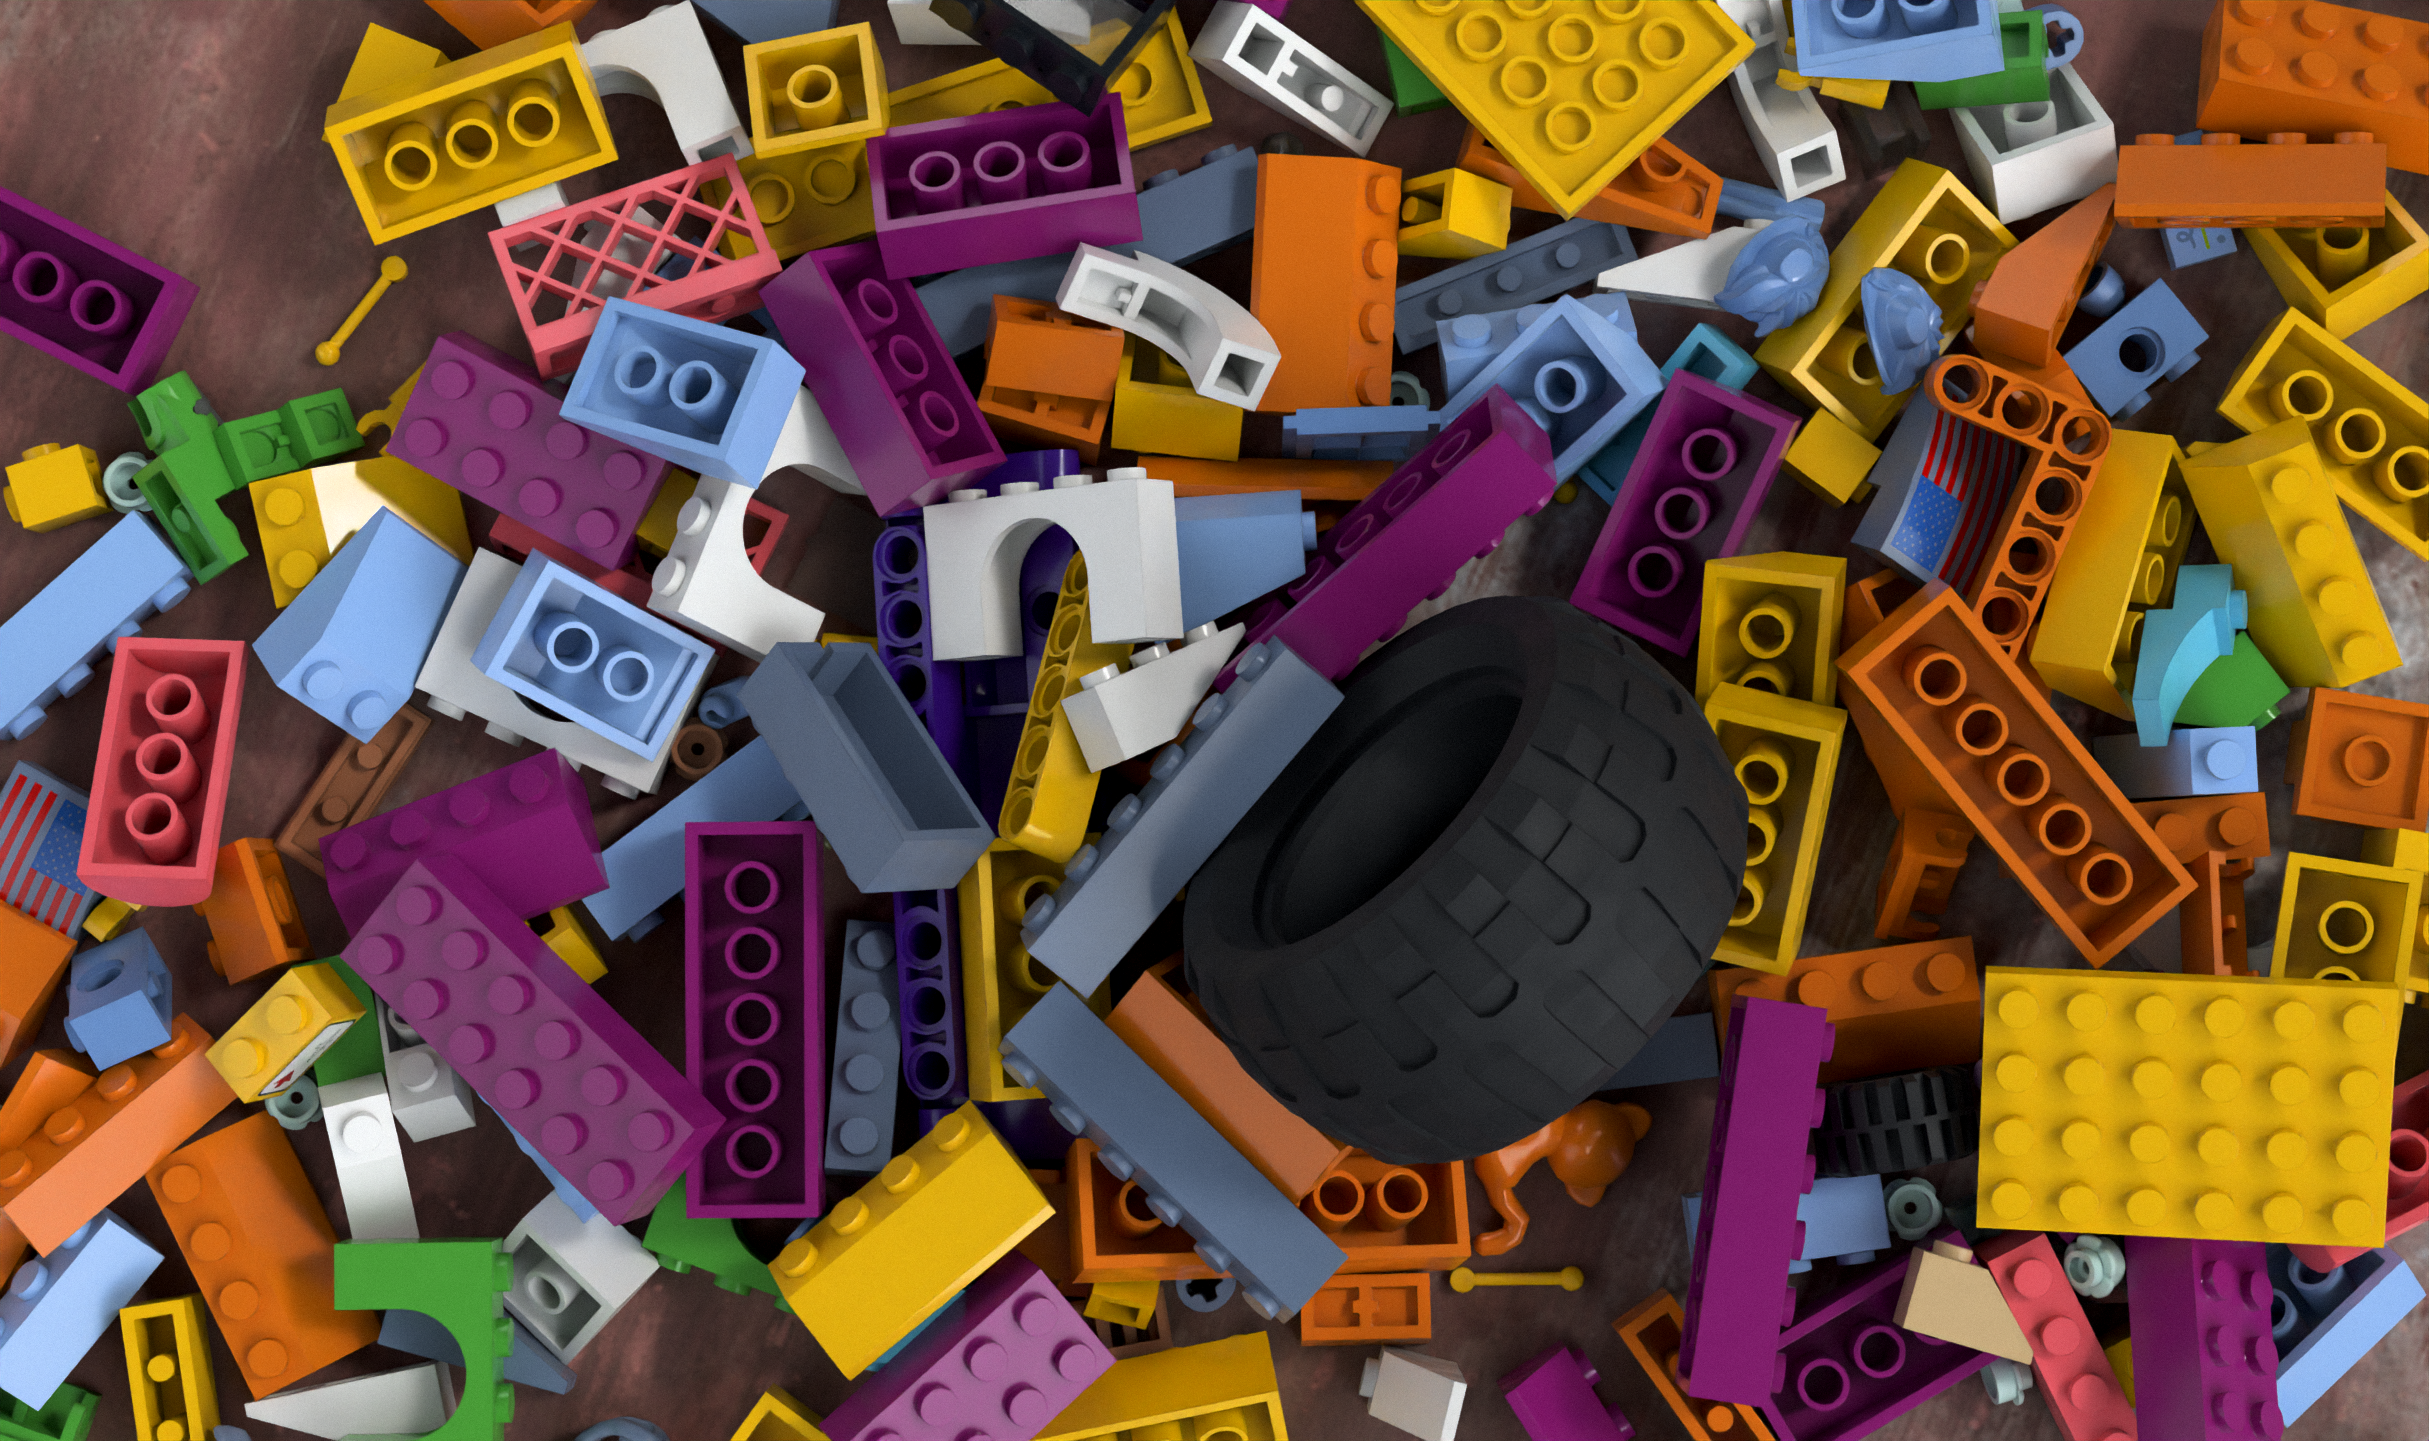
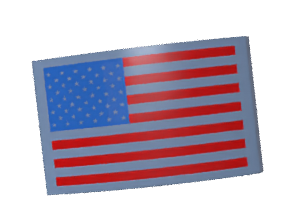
(1938, 495)
(41, 849)

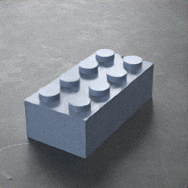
(865, 766)

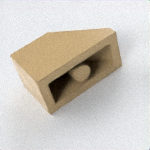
(1958, 1303)

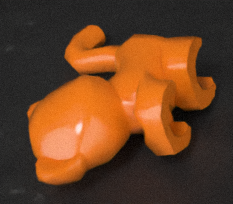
(1582, 1147)

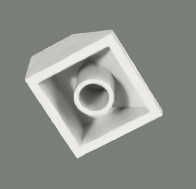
(2038, 151)
(572, 1274)

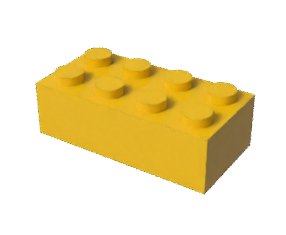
(1788, 763)

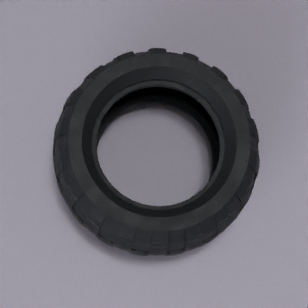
(1471, 884)

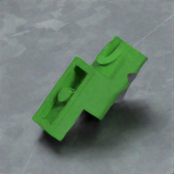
(187, 475)

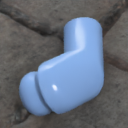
(721, 705)

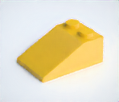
(2346, 274)
(318, 510)

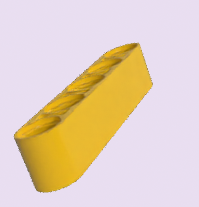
(1050, 779)

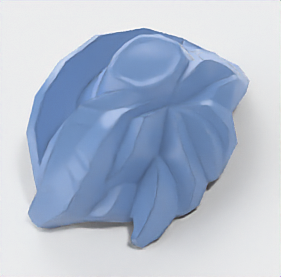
(1777, 275)
(1899, 327)

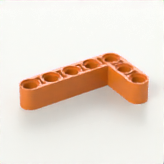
(2022, 515)

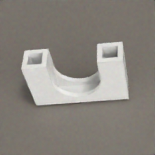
(674, 66)
(981, 542)
(707, 573)
(461, 687)

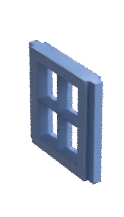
(1359, 432)

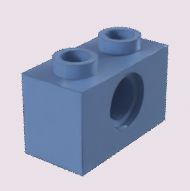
(2160, 327)
(119, 999)

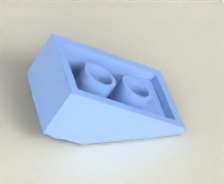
(1897, 39)
(684, 390)
(364, 625)
(591, 655)

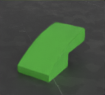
(288, 439)

